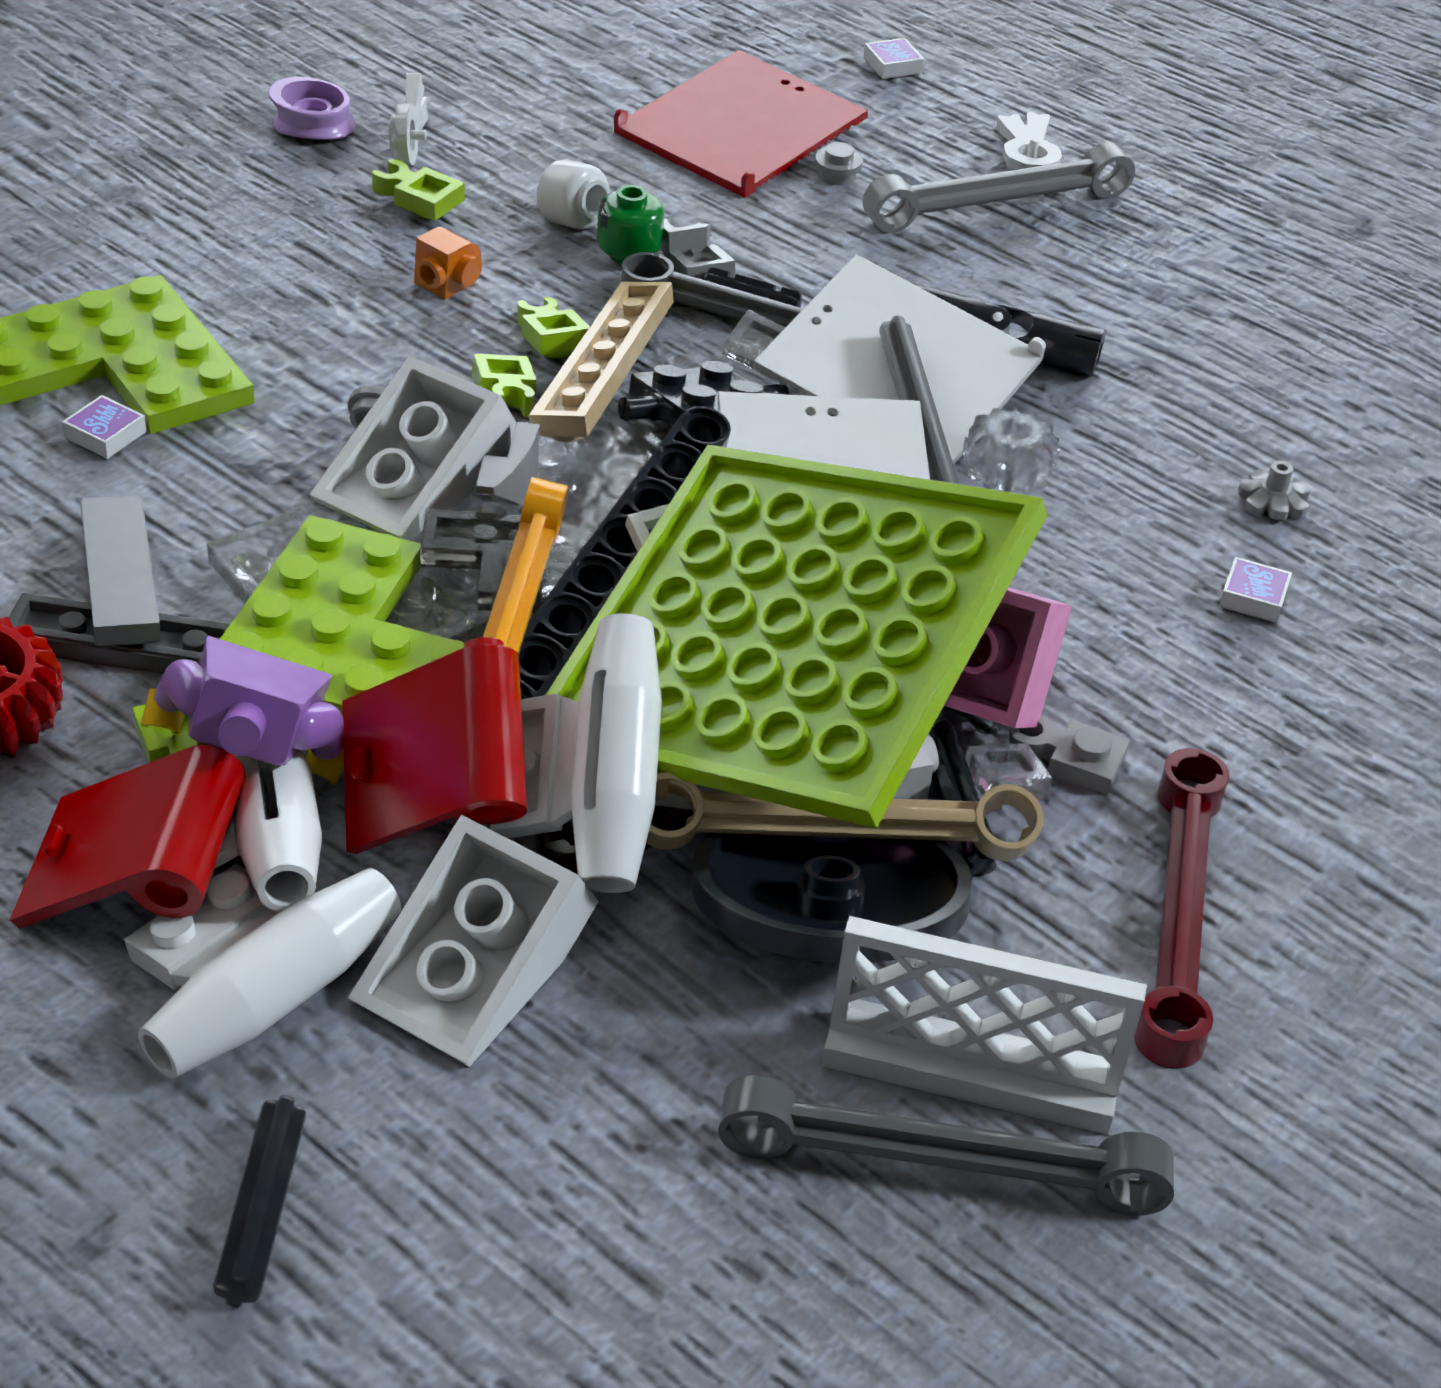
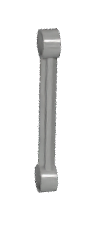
(998, 187)

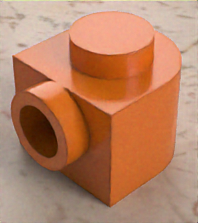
(446, 262)

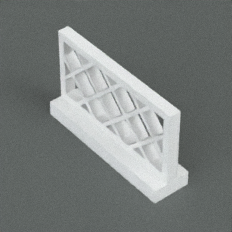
(974, 1055)

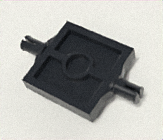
(673, 390)

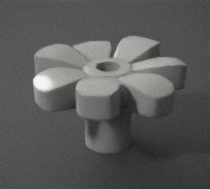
(1275, 493)

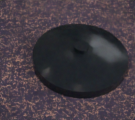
(801, 889)

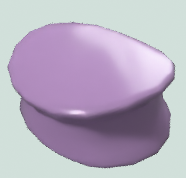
(311, 109)

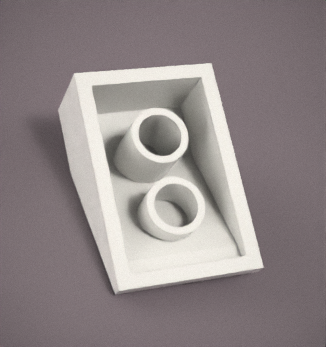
(416, 450)
(474, 941)

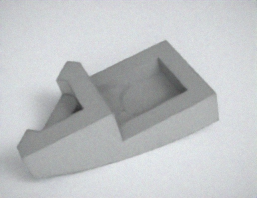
(691, 250)
(508, 477)

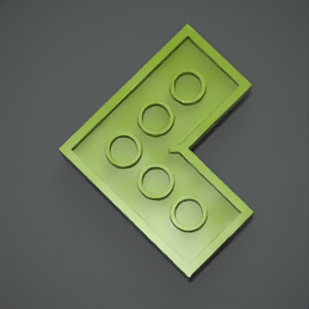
(136, 338)
(330, 606)

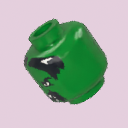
(630, 222)

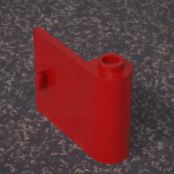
(435, 746)
(137, 833)

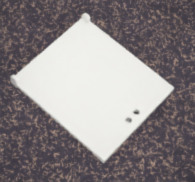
(838, 348)
(862, 435)

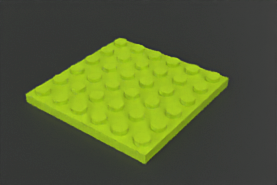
(812, 622)

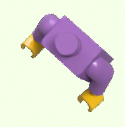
(251, 707)

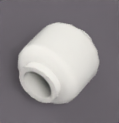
(571, 193)

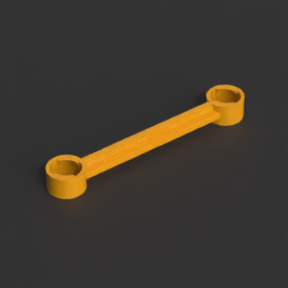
(527, 561)

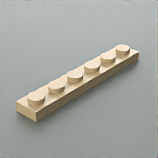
(601, 360)

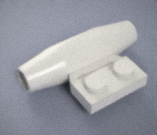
(598, 756)
(276, 830)
(250, 963)

